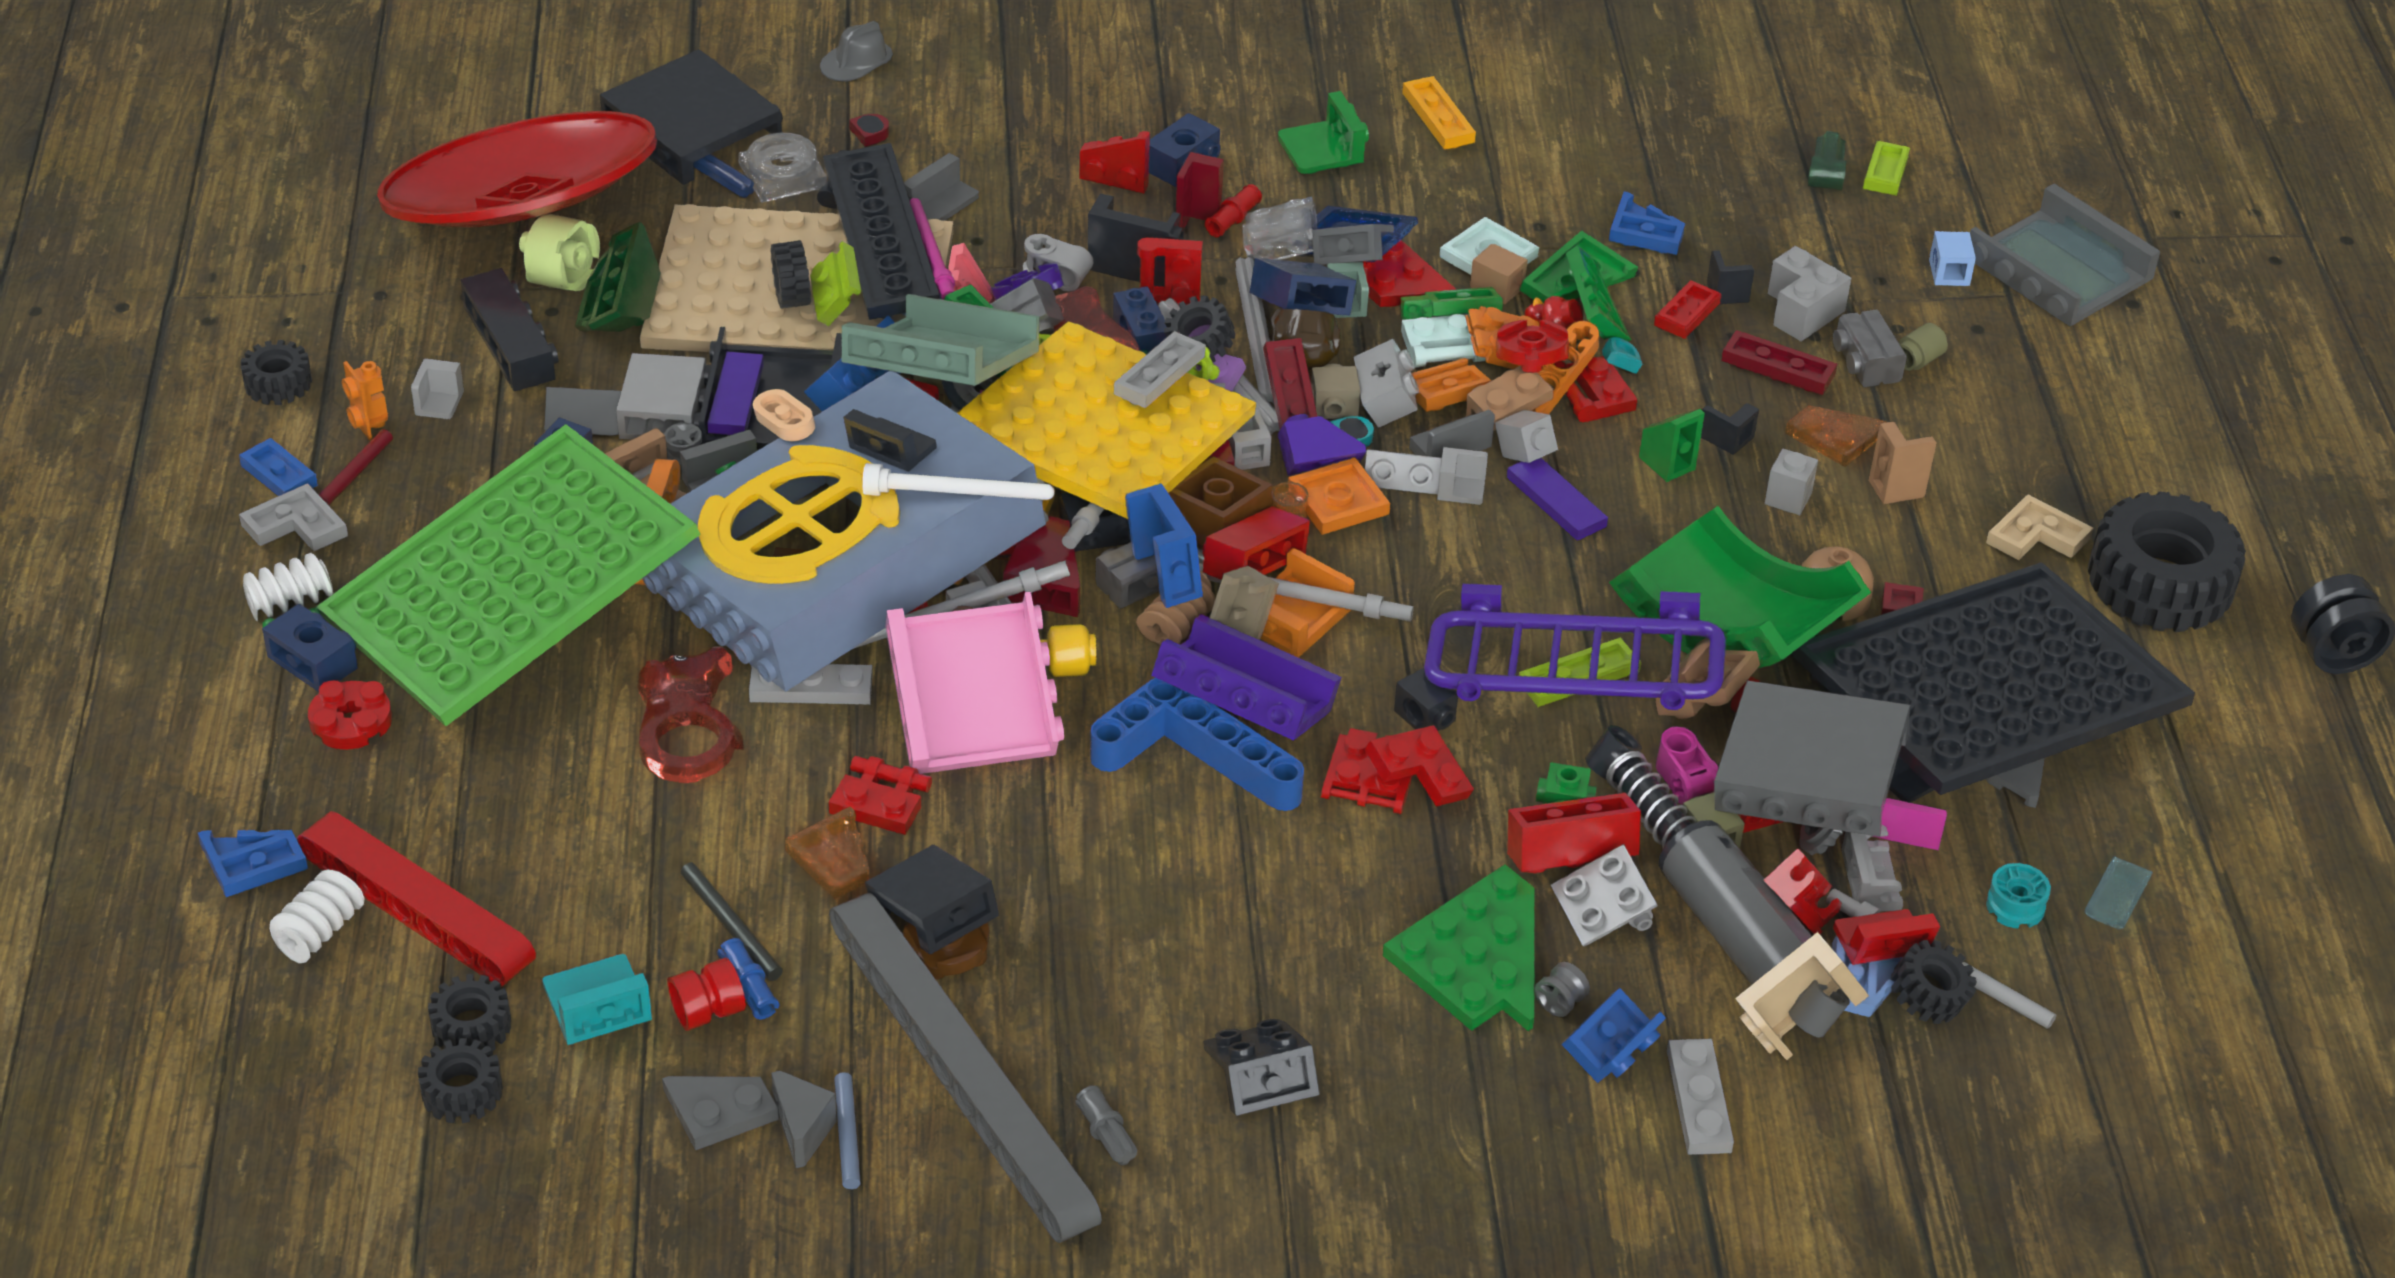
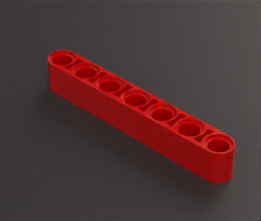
(418, 898)

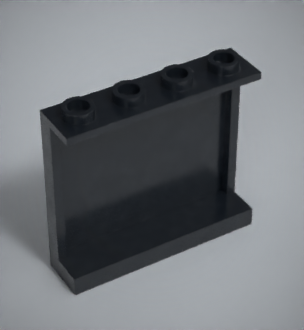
(693, 110)
(783, 369)

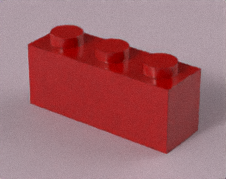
(1255, 542)
(1572, 831)

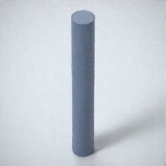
(847, 1131)

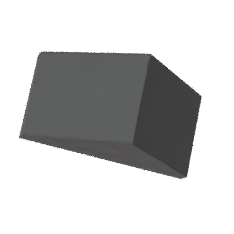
(804, 1113)

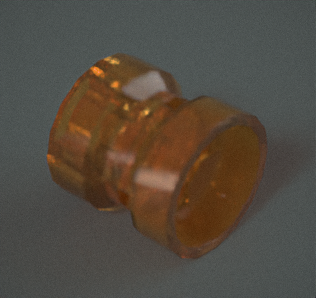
(1291, 498)

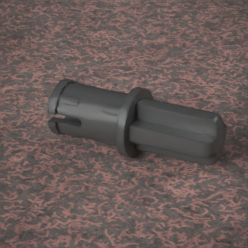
(1106, 1124)

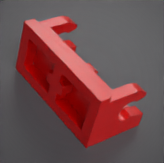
(1801, 888)

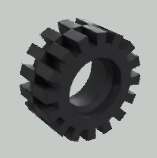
(790, 274)
(1199, 314)
(291, 370)
(468, 996)
(1924, 996)
(464, 1099)

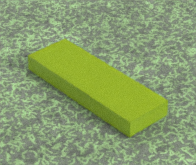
(1612, 665)

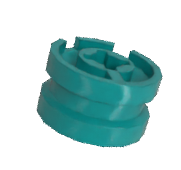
(2018, 895)

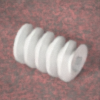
(286, 585)
(315, 914)

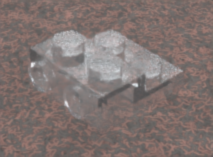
(1280, 230)

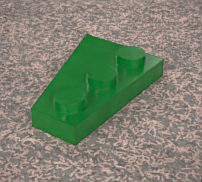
(1553, 276)
(1595, 295)

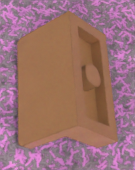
(640, 451)
(1900, 466)

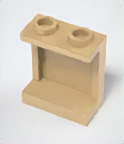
(1776, 992)

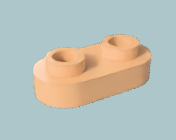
(784, 415)

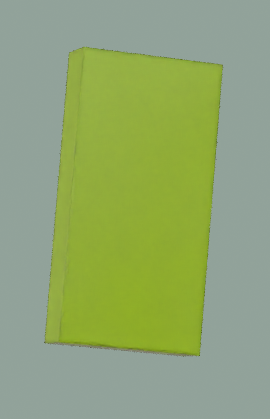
(1886, 168)

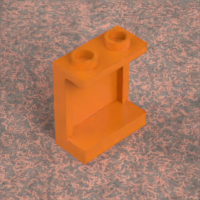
(1298, 623)

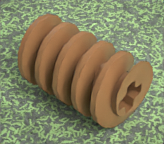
(1175, 622)

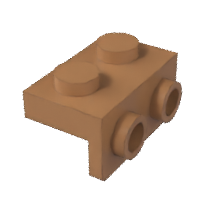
(1509, 394)

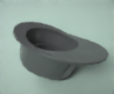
(858, 53)

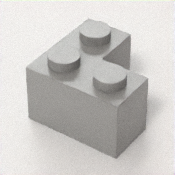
(1806, 292)

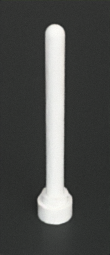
(879, 479)

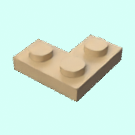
(2034, 522)

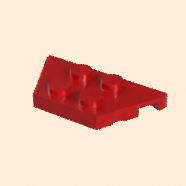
(1401, 275)

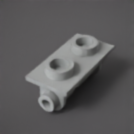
(1403, 471)

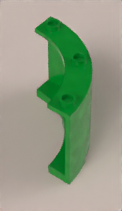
(1743, 589)

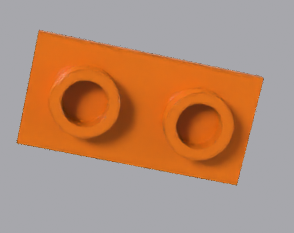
(364, 409)

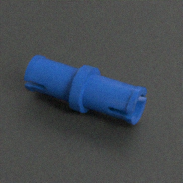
(751, 977)

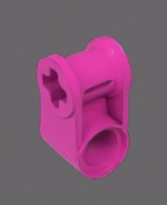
(1685, 764)

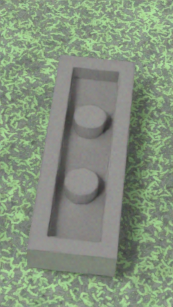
(1159, 369)
(827, 686)
(1700, 1096)

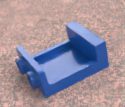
(1163, 531)

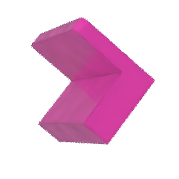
(1913, 823)

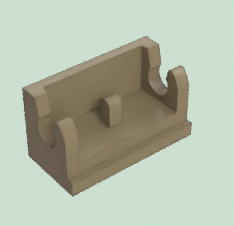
(1244, 601)

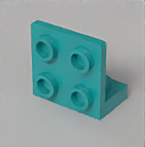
(598, 998)

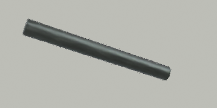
(731, 920)

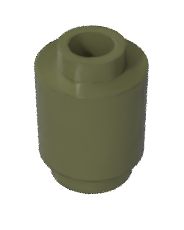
(1923, 346)

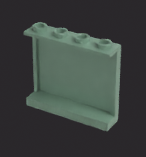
(944, 341)

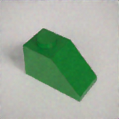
(1673, 444)

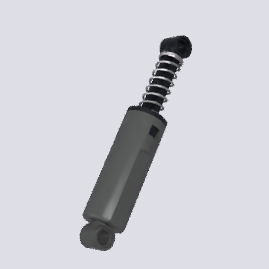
(1715, 879)

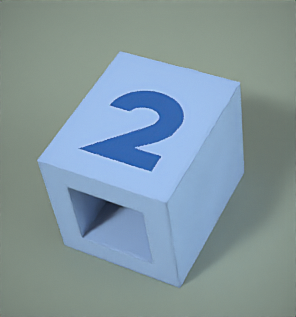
(1952, 258)

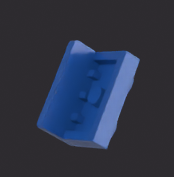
(1611, 1035)

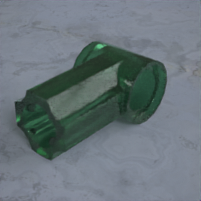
(1828, 162)

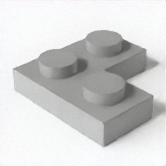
(295, 511)

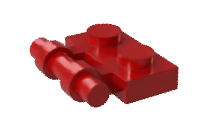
(879, 804)

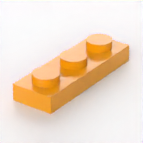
(1439, 112)

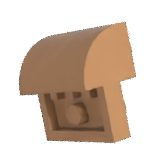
(1694, 669)

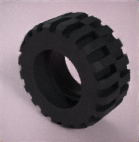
(2160, 592)

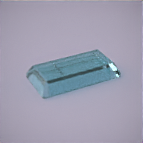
(2118, 893)

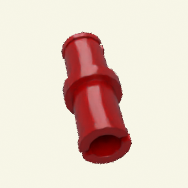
(1233, 210)

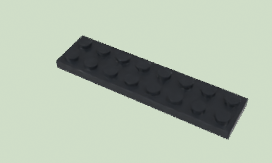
(880, 228)

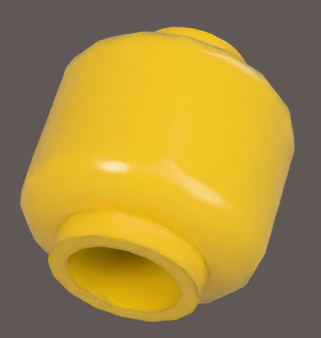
(1070, 650)

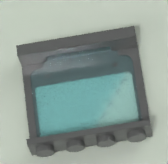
(2067, 257)

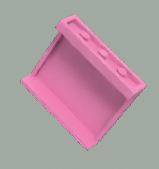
(973, 686)

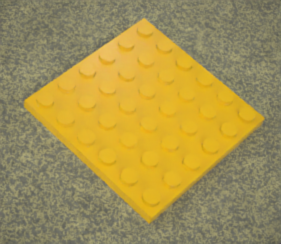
(1091, 442)

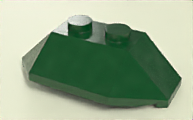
(621, 284)

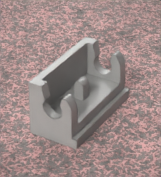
(1871, 871)

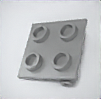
(1605, 896)

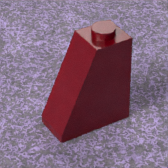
(1039, 551)

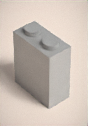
(659, 393)

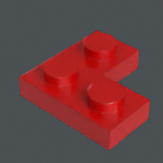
(1421, 754)

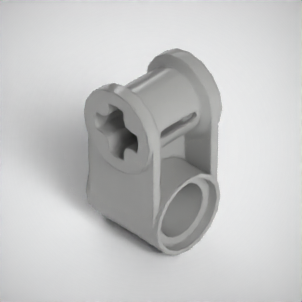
(1072, 259)

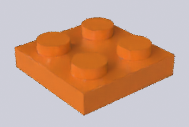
(1341, 496)

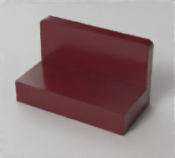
(1199, 187)

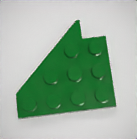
(1475, 951)

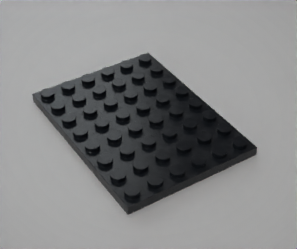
(1997, 675)

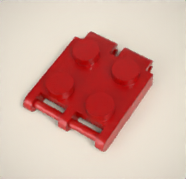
(1353, 770)

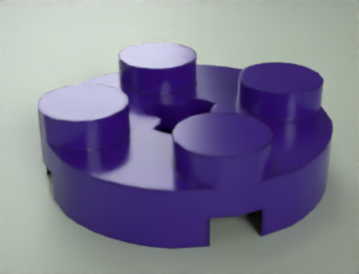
(1048, 272)

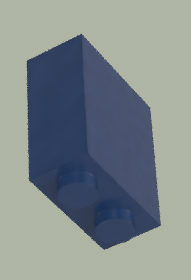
(1302, 286)

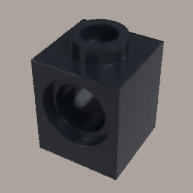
(1424, 703)

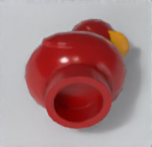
(1556, 310)

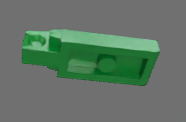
(1449, 302)

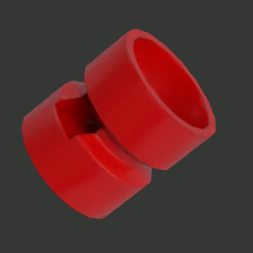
(713, 991)

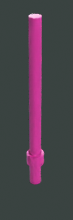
(943, 277)

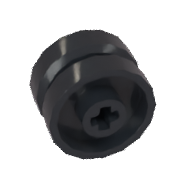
(2343, 624)

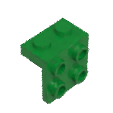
(1327, 143)

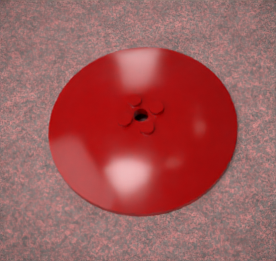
(518, 169)

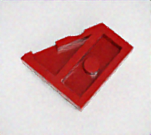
(1117, 162)

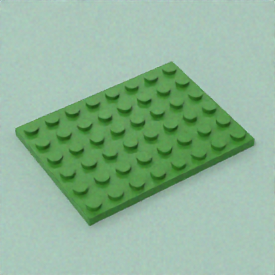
(507, 573)

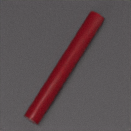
(356, 466)

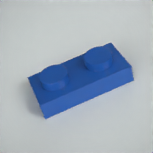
(276, 467)

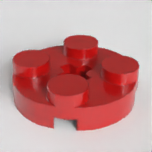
(1532, 344)
(337, 698)

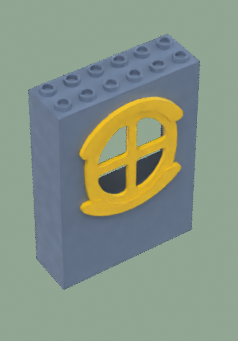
(898, 552)

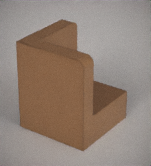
(1500, 270)

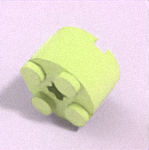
(559, 252)

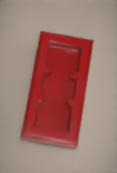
(1687, 309)

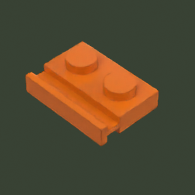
(1447, 384)

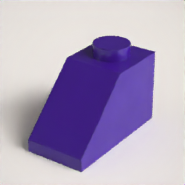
(1315, 444)

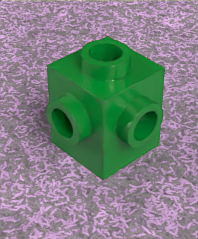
(1565, 784)

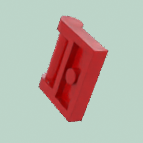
(1182, 268)
(1605, 389)

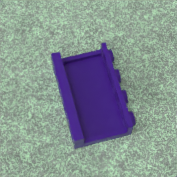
(1248, 677)

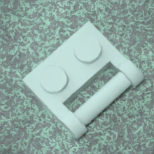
(1438, 339)

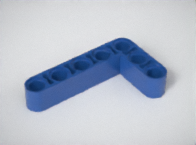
(1204, 732)

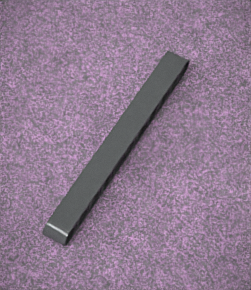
(966, 1069)

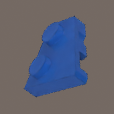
(1646, 227)
(252, 858)

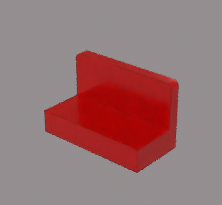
(1884, 934)

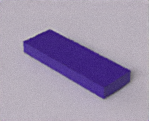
(735, 393)
(1557, 498)

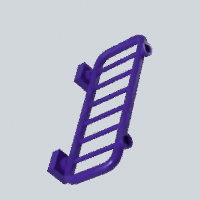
(1483, 608)

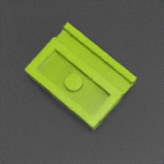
(834, 283)

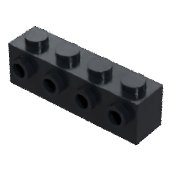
(509, 329)

